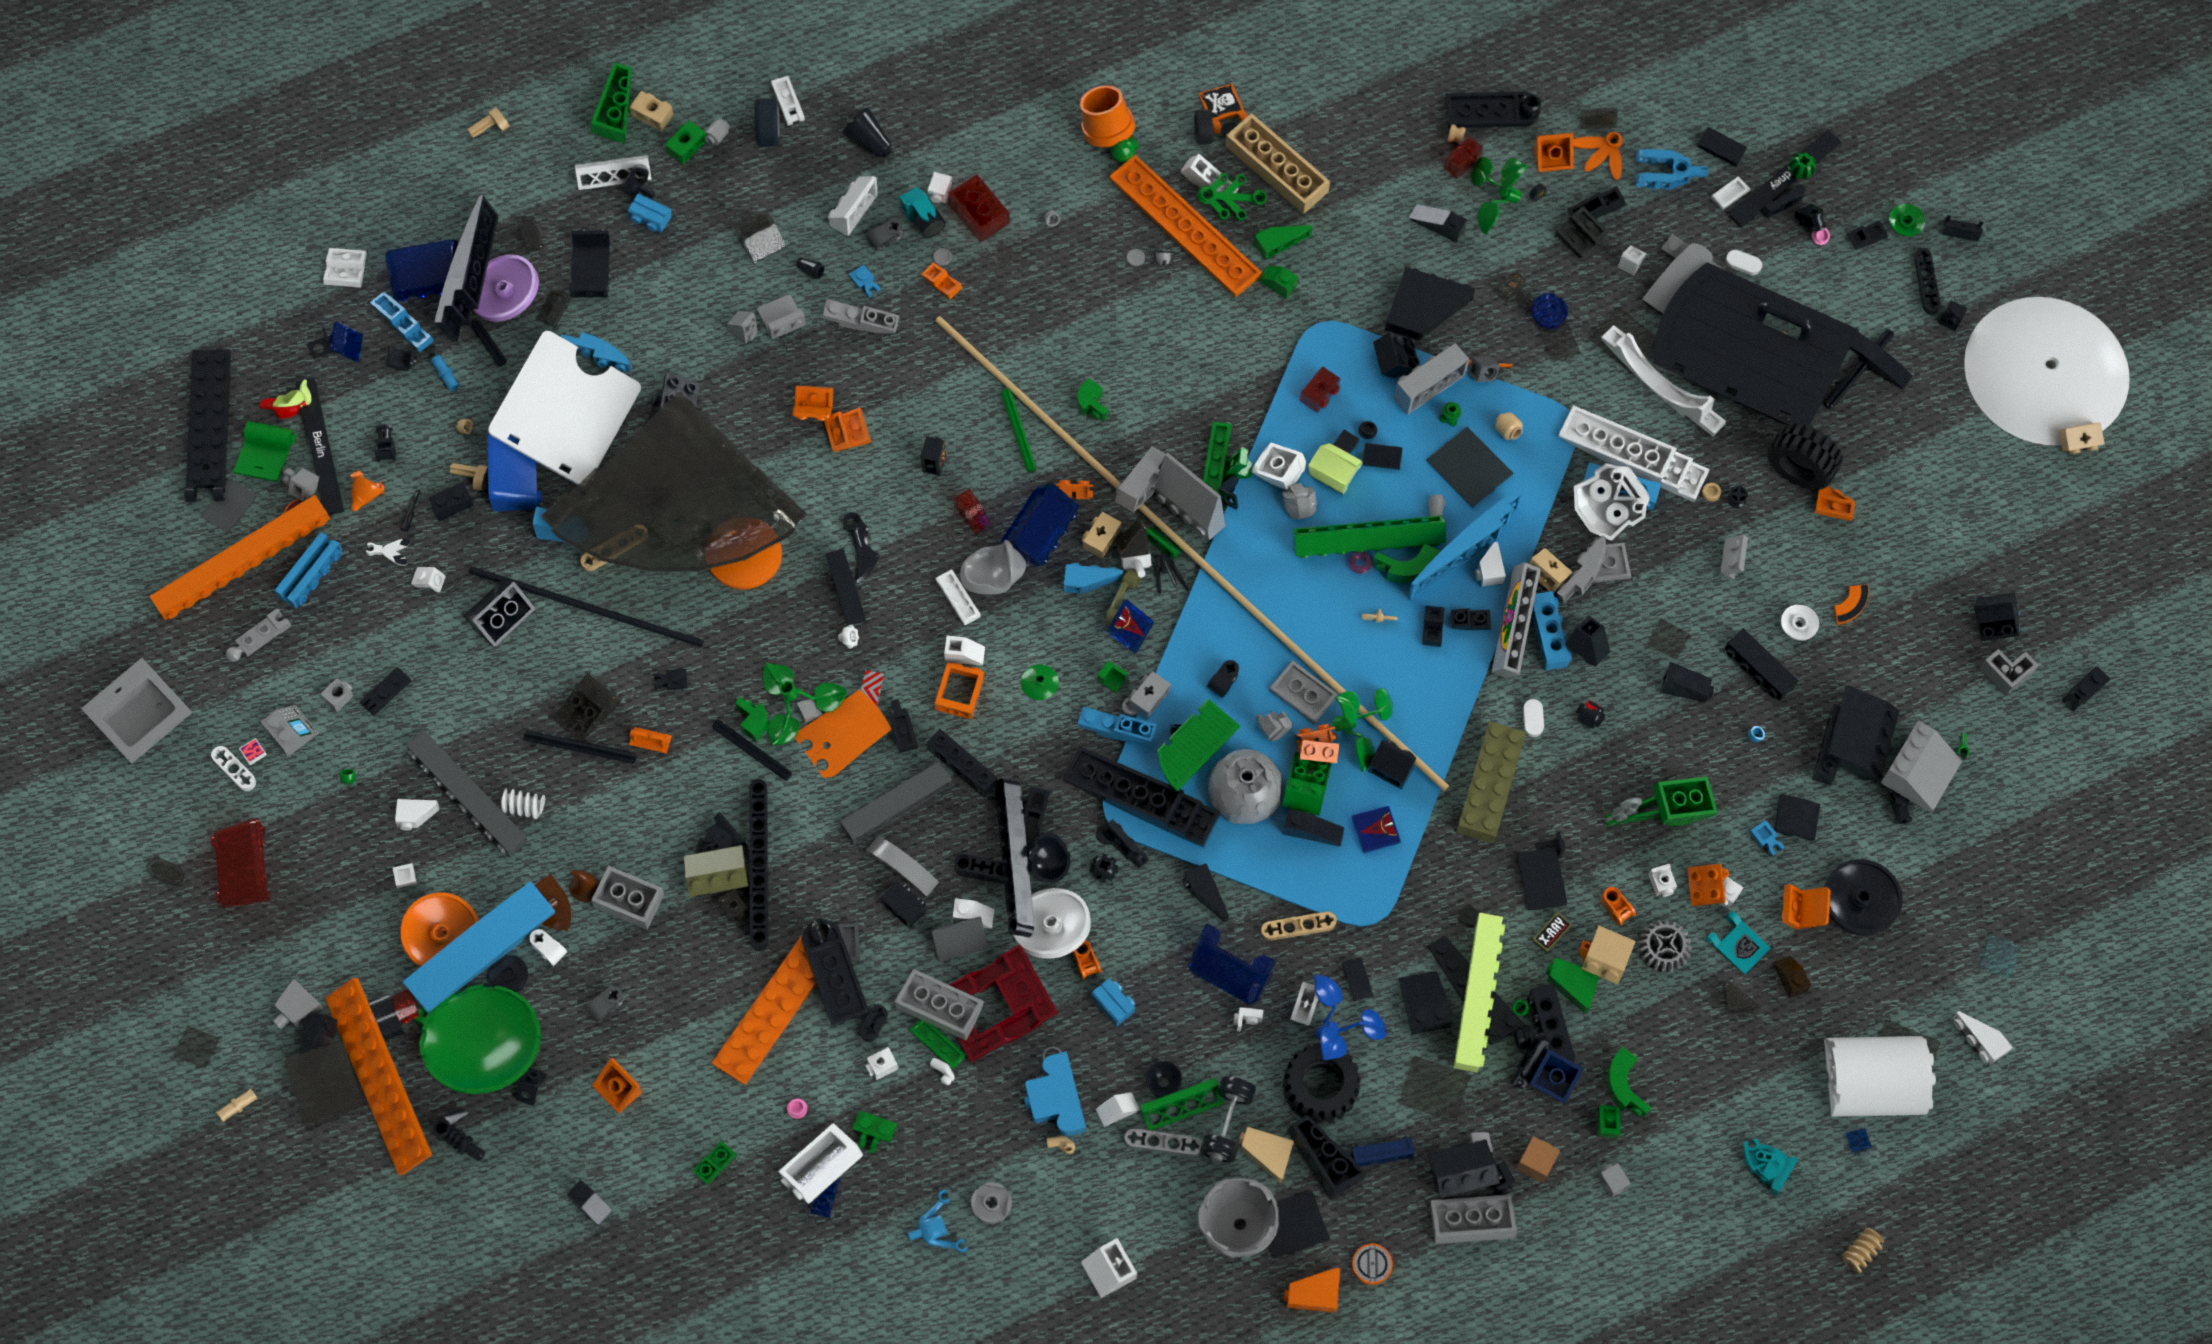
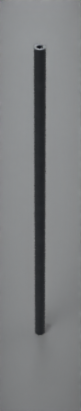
(591, 608)

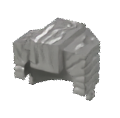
(1300, 501)
(1274, 725)

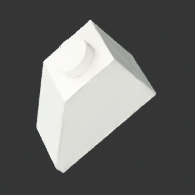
(1491, 567)
(414, 812)
(971, 909)

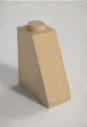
(1267, 1151)

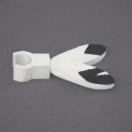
(389, 551)

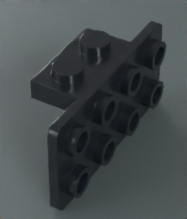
(671, 385)

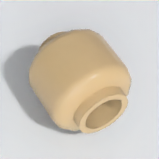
(1508, 426)

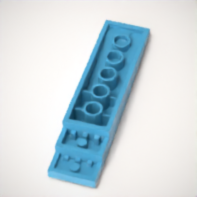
(1468, 543)
(479, 947)

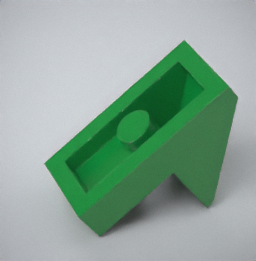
(1238, 465)
(1609, 1122)

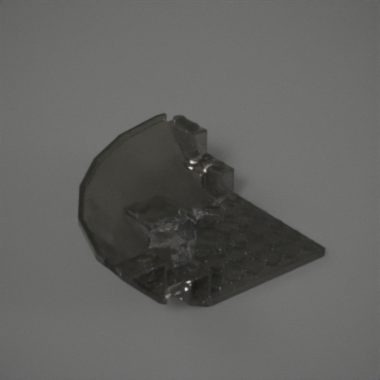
(670, 471)

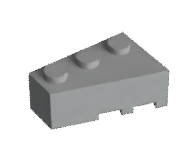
(1141, 481)

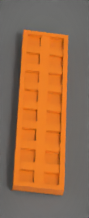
(767, 1017)

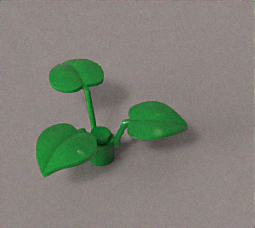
(1510, 174)
(779, 680)
(1350, 705)

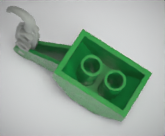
(1678, 803)

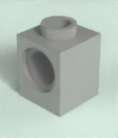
(337, 702)
(1614, 1179)

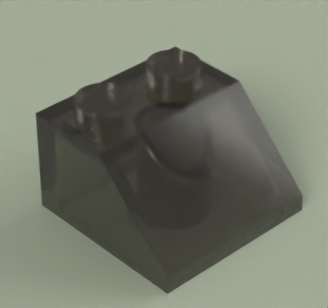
(759, 236)

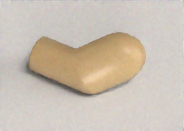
(1062, 1142)

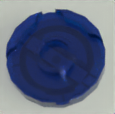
(1549, 310)

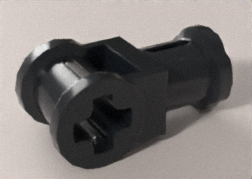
(385, 446)
(1900, 805)

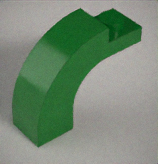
(1405, 571)
(1619, 1087)

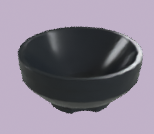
(1166, 1069)

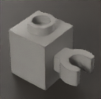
(301, 484)

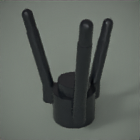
(1165, 565)

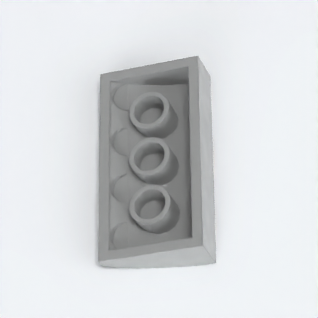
(939, 1004)
(1473, 1219)

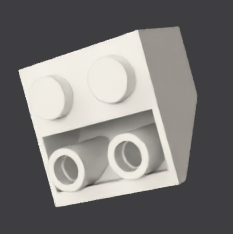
(1109, 1268)

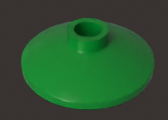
(1908, 213)
(1039, 690)

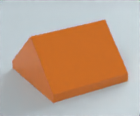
(1554, 152)
(616, 1086)

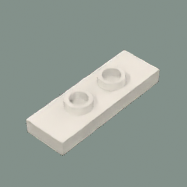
(958, 597)

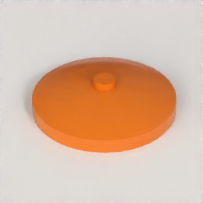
(751, 572)
(433, 924)

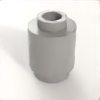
(716, 132)

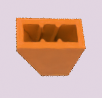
(1314, 1292)

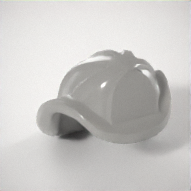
(992, 569)

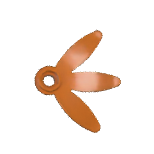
(1601, 154)

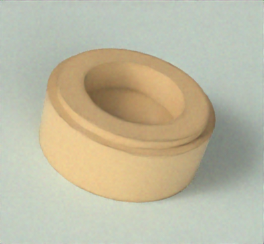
(1711, 492)

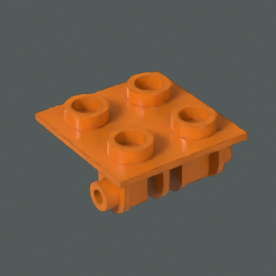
(1707, 884)

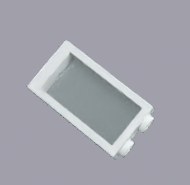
(820, 1163)

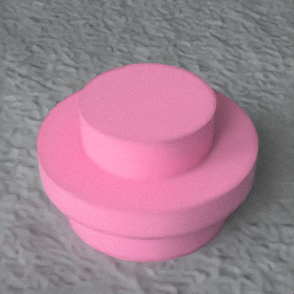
(1821, 237)
(797, 1108)

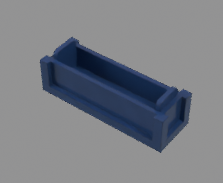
(1383, 1152)

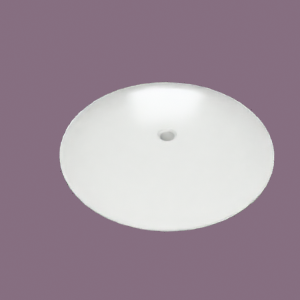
(2011, 377)

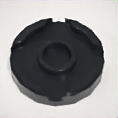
(502, 973)

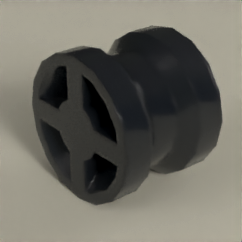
(1741, 495)

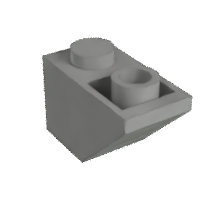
(743, 326)

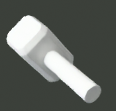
(1137, 563)

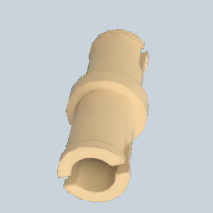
(236, 1105)

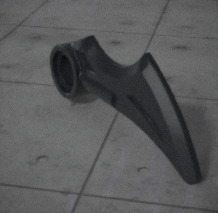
(865, 555)

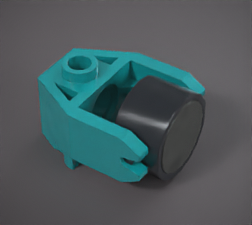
(919, 208)

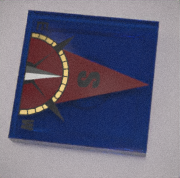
(1130, 626)
(1376, 829)

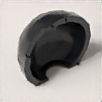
(1048, 858)

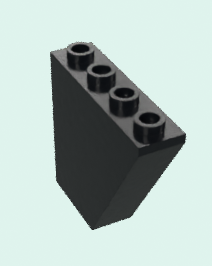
(1425, 303)

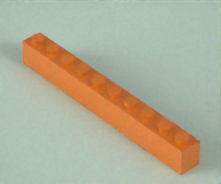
(240, 557)

